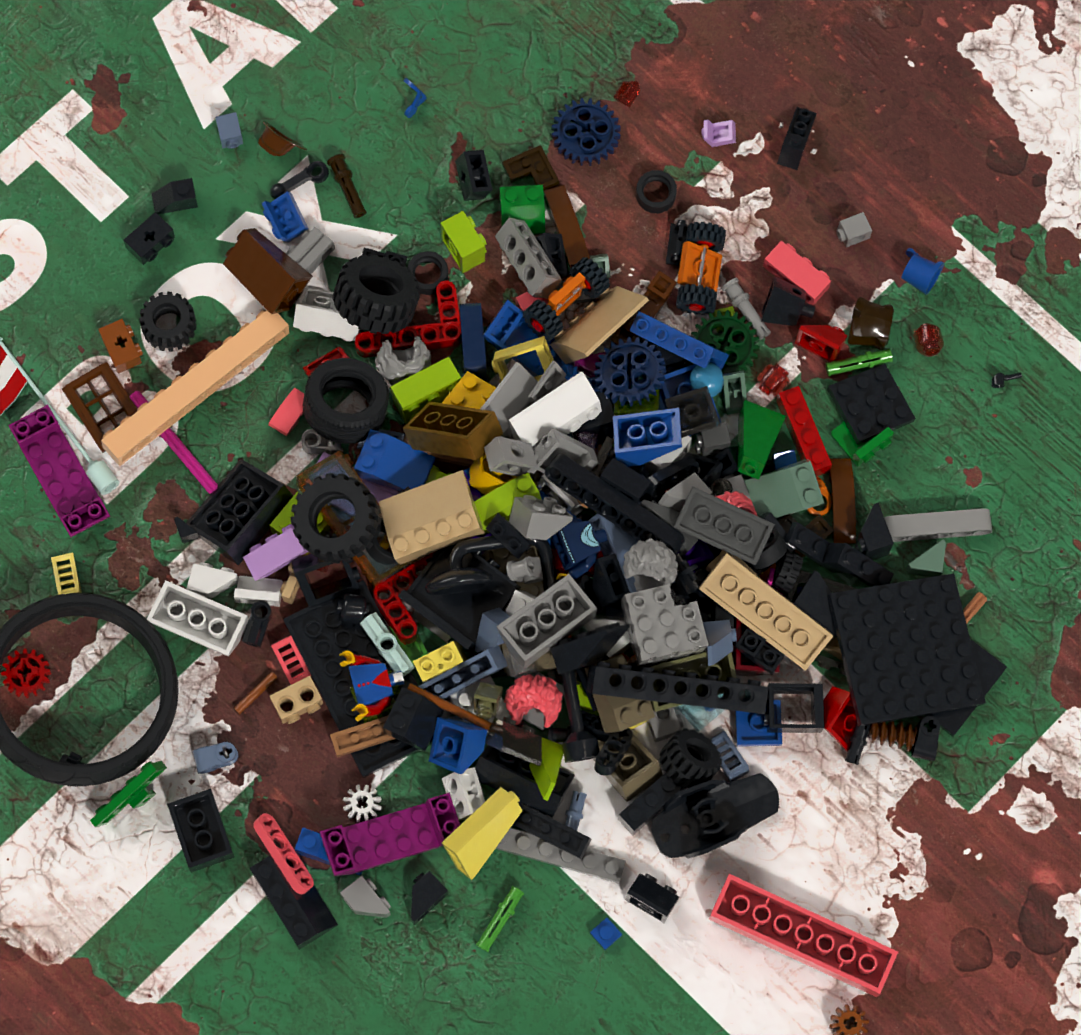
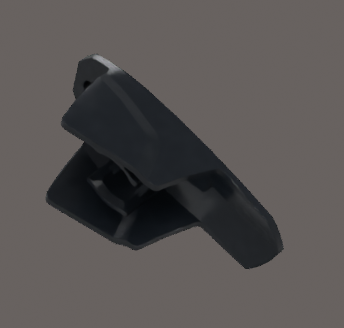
(714, 814)

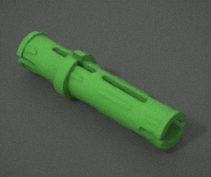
(882, 357)
(514, 895)

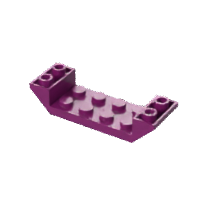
(59, 471)
(390, 836)

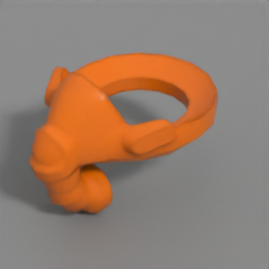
(825, 492)

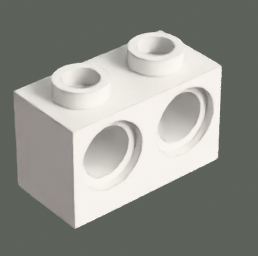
(464, 792)

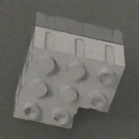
(661, 628)

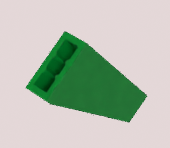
(756, 437)

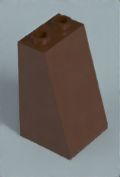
(266, 271)

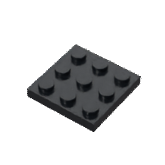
(870, 403)

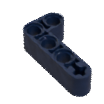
(473, 339)

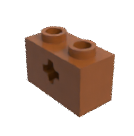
(124, 357)

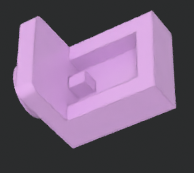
(719, 133)

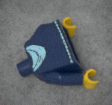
(578, 546)

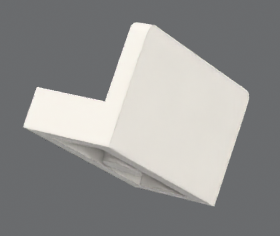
(252, 591)

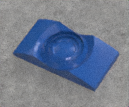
(509, 330)

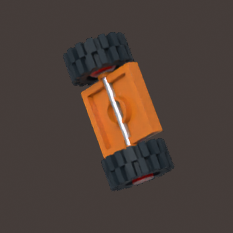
(700, 268)
(584, 276)

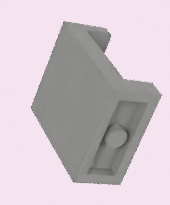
(559, 443)

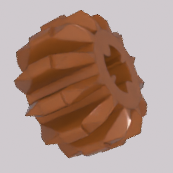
(844, 1016)

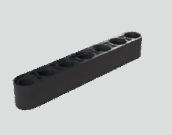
(611, 503)

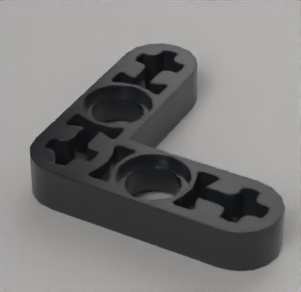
(669, 477)
(611, 742)

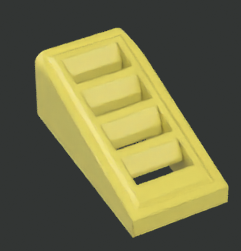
(70, 556)

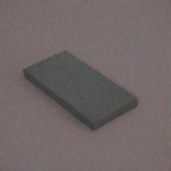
(724, 525)

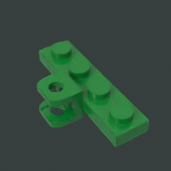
(133, 793)

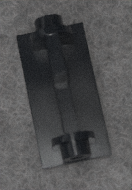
(676, 239)
(508, 536)

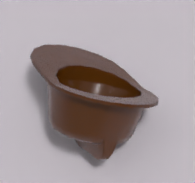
(275, 142)

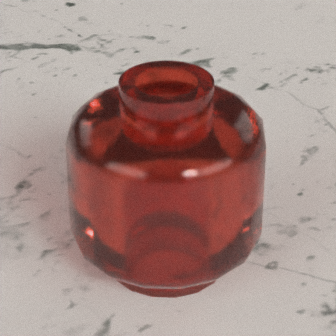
(928, 339)
(773, 379)

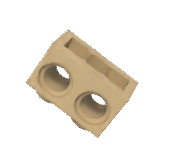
(293, 695)

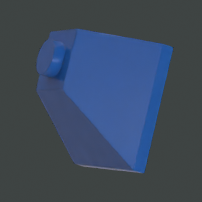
(456, 744)

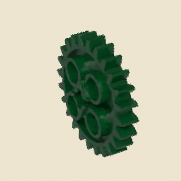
(743, 351)

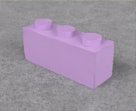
(274, 554)

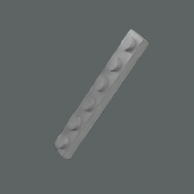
(534, 848)

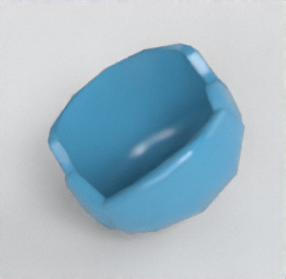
(709, 376)

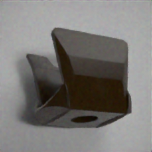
(870, 324)

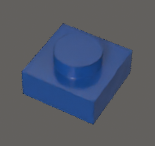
(605, 933)

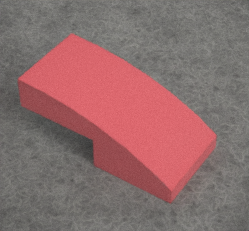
(288, 413)

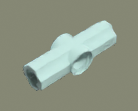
(378, 634)

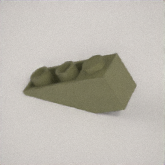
(487, 700)

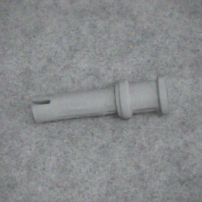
(741, 300)

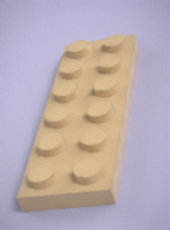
(766, 611)

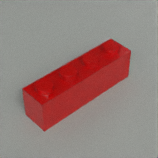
(803, 430)

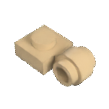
(290, 587)

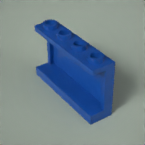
(677, 341)

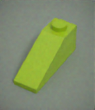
(547, 772)

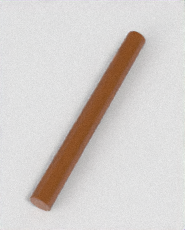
(454, 709)

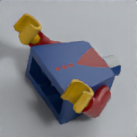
(370, 683)

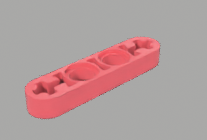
(302, 880)

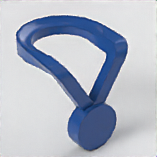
(411, 110)

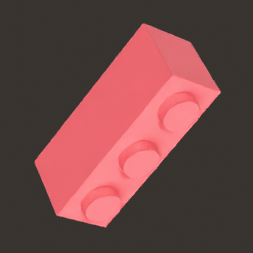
(799, 271)

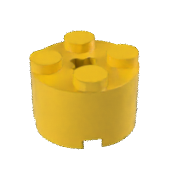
(484, 479)

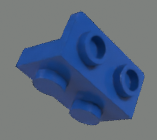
(285, 217)

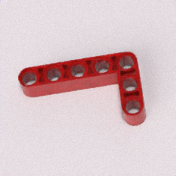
(446, 324)
(394, 603)

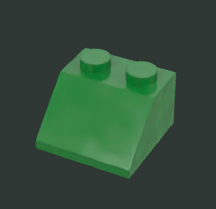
(524, 204)

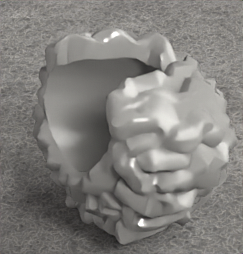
(401, 364)
(650, 564)

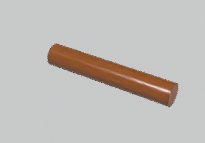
(255, 693)

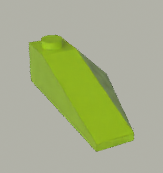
(502, 499)

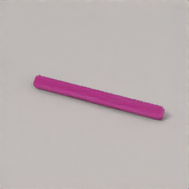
(181, 451)

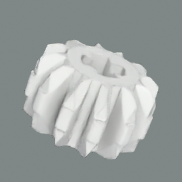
(362, 795)

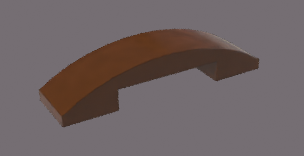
(657, 293)
(843, 501)

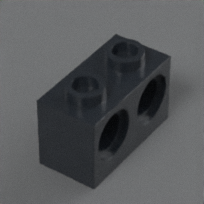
(554, 249)

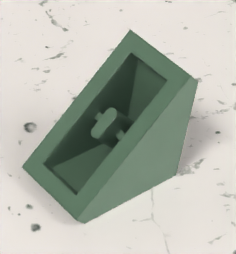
(734, 392)
(930, 562)

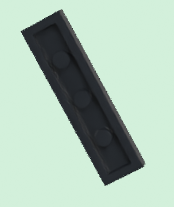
(552, 831)

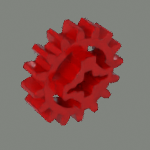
(35, 673)

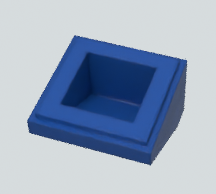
(784, 458)

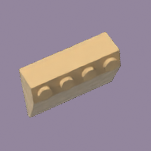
(596, 323)
(430, 517)

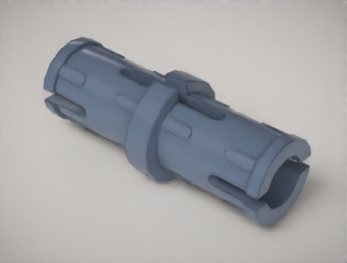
(575, 810)

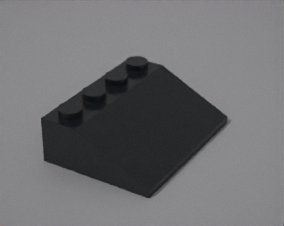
(240, 511)

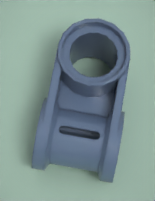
(212, 757)

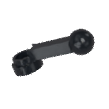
(299, 179)

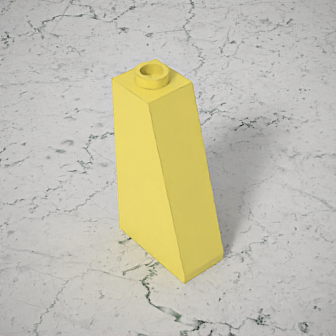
(482, 832)

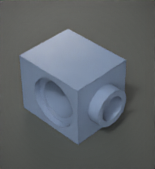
(229, 130)

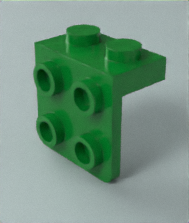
(862, 452)

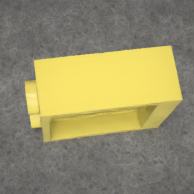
(538, 344)
(440, 660)

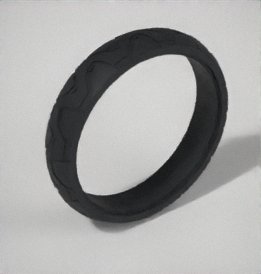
(141, 629)

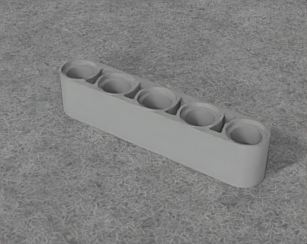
(939, 525)

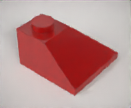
(821, 340)
(839, 716)

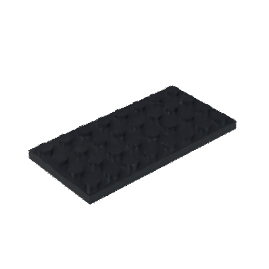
(320, 640)

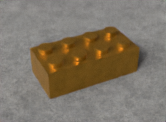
(452, 430)

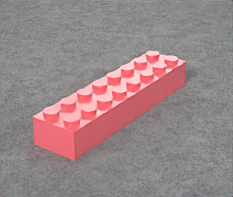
(803, 935)

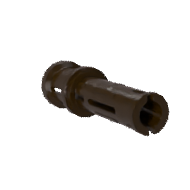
(343, 177)

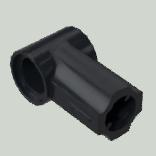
(257, 626)

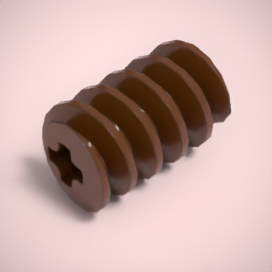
(893, 734)

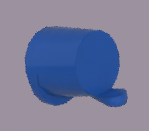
(921, 272)

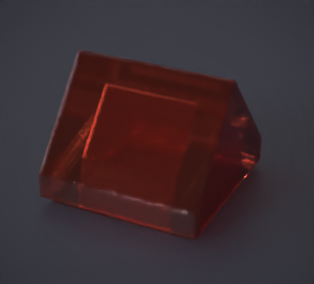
(627, 92)

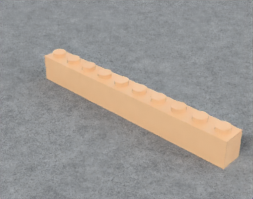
(194, 386)

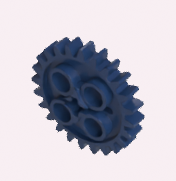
(597, 119)
(609, 373)

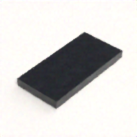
(989, 672)

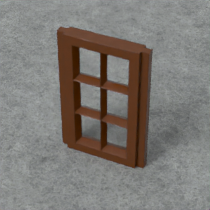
(82, 409)

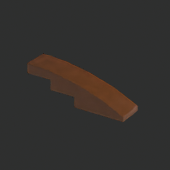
(566, 224)

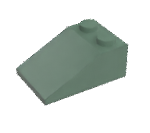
(785, 489)

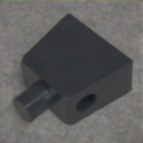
(785, 304)

